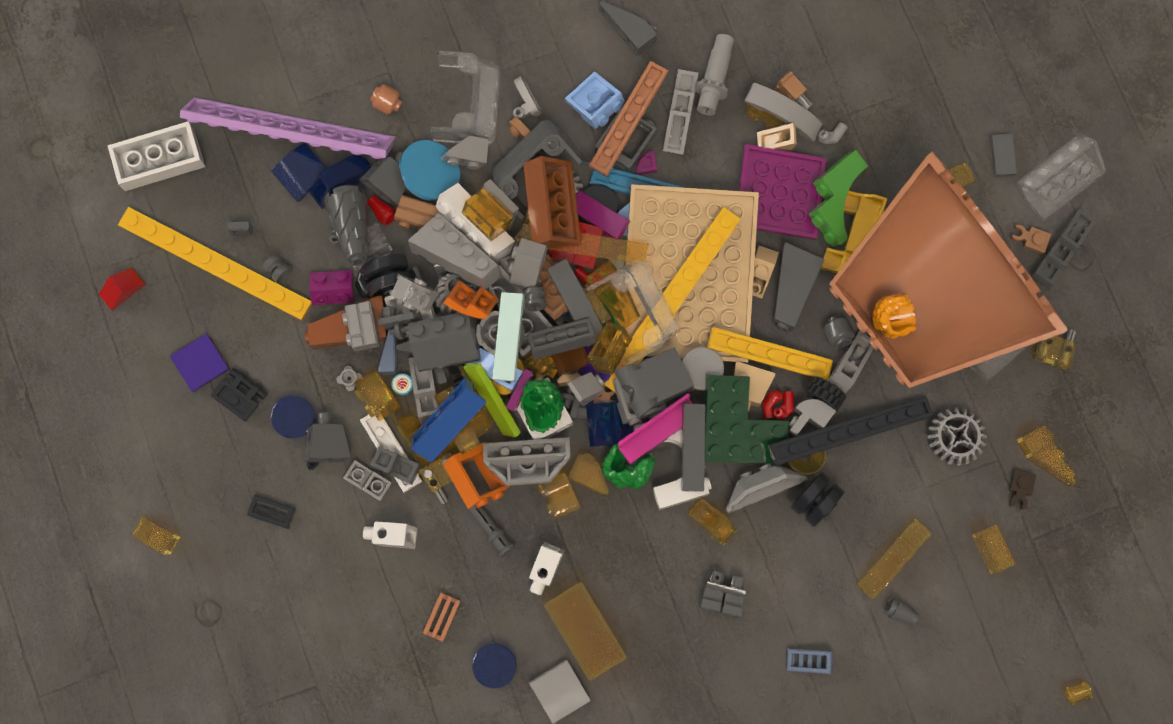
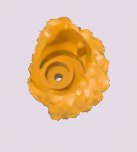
(894, 316)

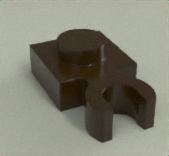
(1022, 484)

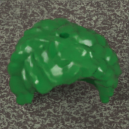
(541, 405)
(625, 475)

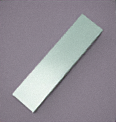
(508, 336)

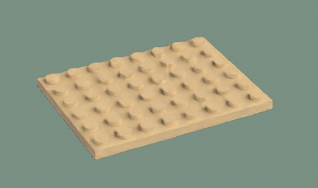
(673, 225)

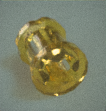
(1078, 693)

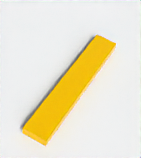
(769, 353)

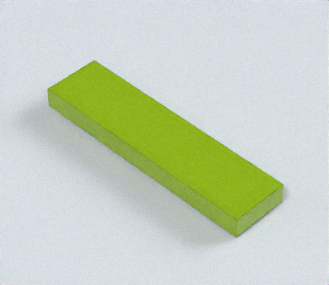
(493, 400)

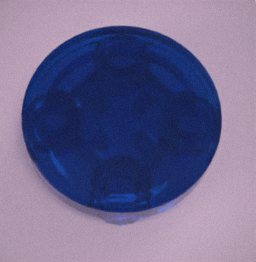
(292, 416)
(494, 666)

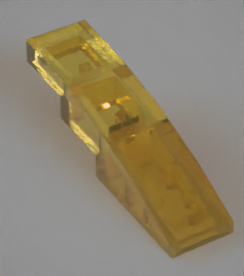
(894, 558)

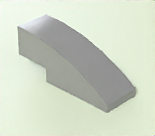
(424, 391)

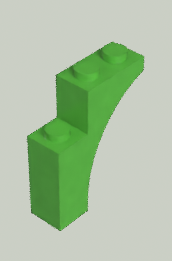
(834, 187)

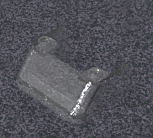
(484, 99)
(639, 276)

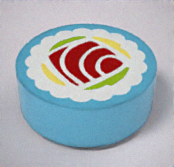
(402, 384)

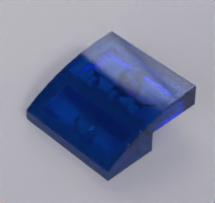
(298, 171)
(605, 424)

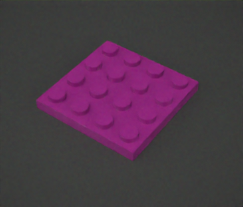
(783, 188)

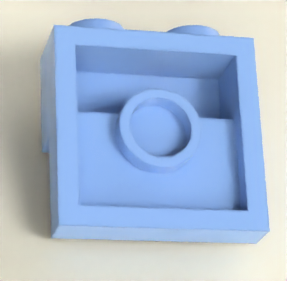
(595, 100)

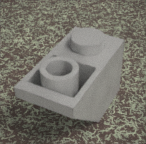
(469, 152)

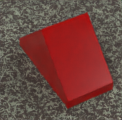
(120, 288)

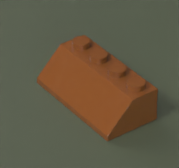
(552, 202)

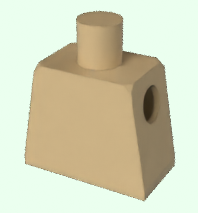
(759, 381)

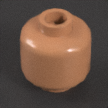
(385, 99)

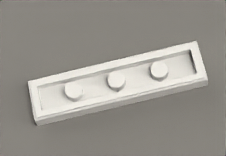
(383, 436)

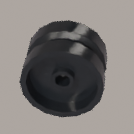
(383, 273)
(817, 499)

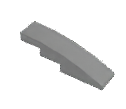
(680, 111)

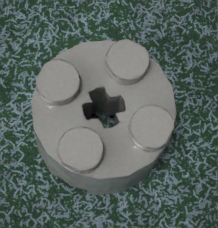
(487, 332)

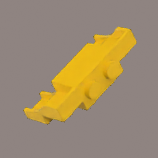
(866, 212)

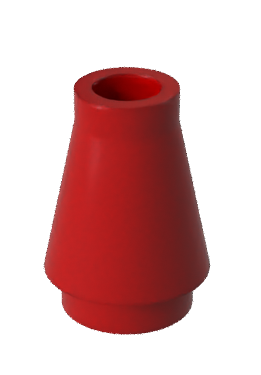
(381, 210)

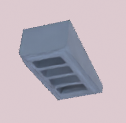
(388, 360)
(791, 661)

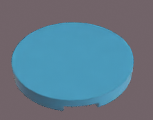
(425, 172)

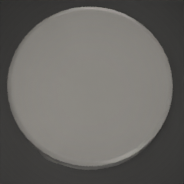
(702, 362)

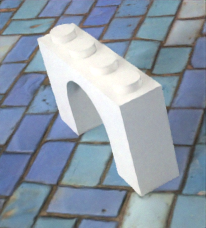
(670, 493)

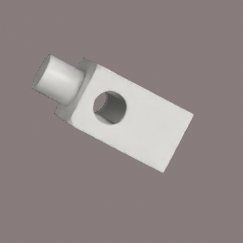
(397, 536)
(548, 558)

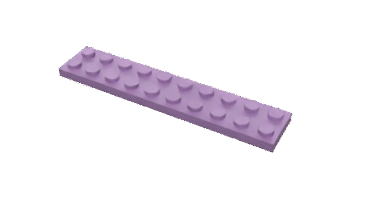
(288, 127)

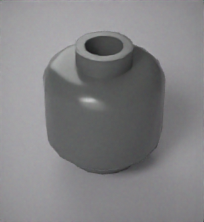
(839, 332)

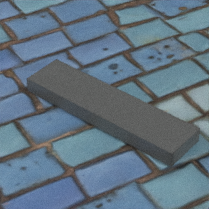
(693, 447)

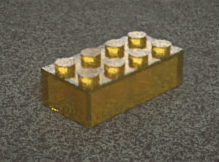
(585, 631)

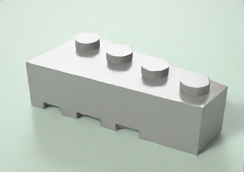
(451, 249)
(531, 320)

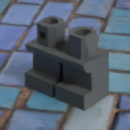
(732, 599)

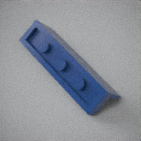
(447, 421)

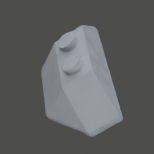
(527, 460)
(761, 485)

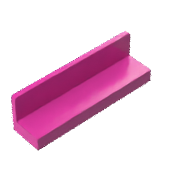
(653, 432)

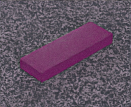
(601, 215)

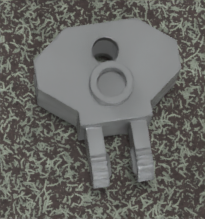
(413, 293)

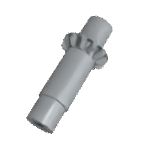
(712, 86)

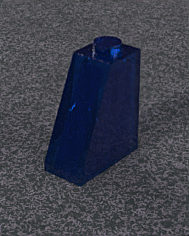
(339, 174)

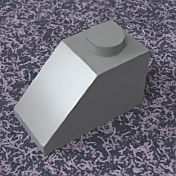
(587, 388)

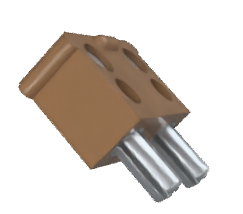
(793, 89)

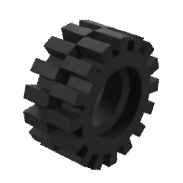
(825, 392)

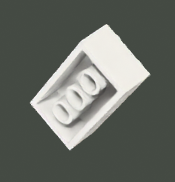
(156, 156)

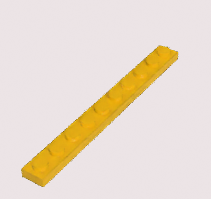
(215, 264)
(685, 278)

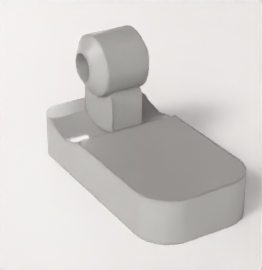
(531, 105)

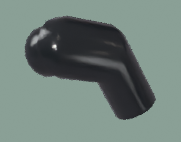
(361, 285)

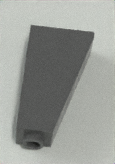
(795, 280)

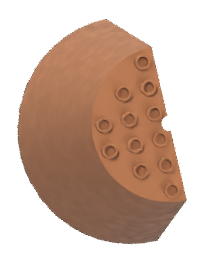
(957, 271)

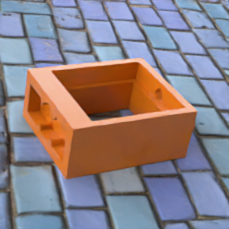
(463, 483)

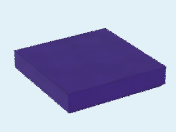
(199, 363)

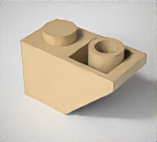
(763, 267)

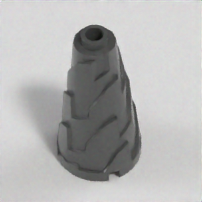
(348, 217)

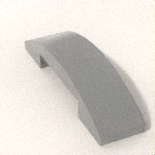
(784, 109)

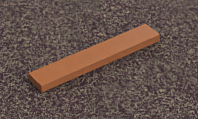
(628, 119)

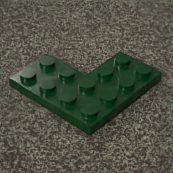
(727, 427)

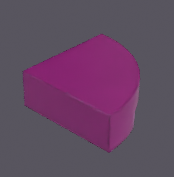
(647, 164)

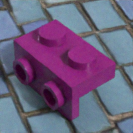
(331, 287)

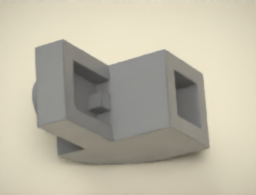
(810, 411)

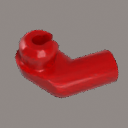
(786, 408)

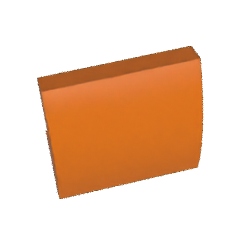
(470, 302)

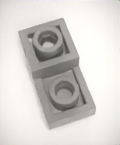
(367, 480)

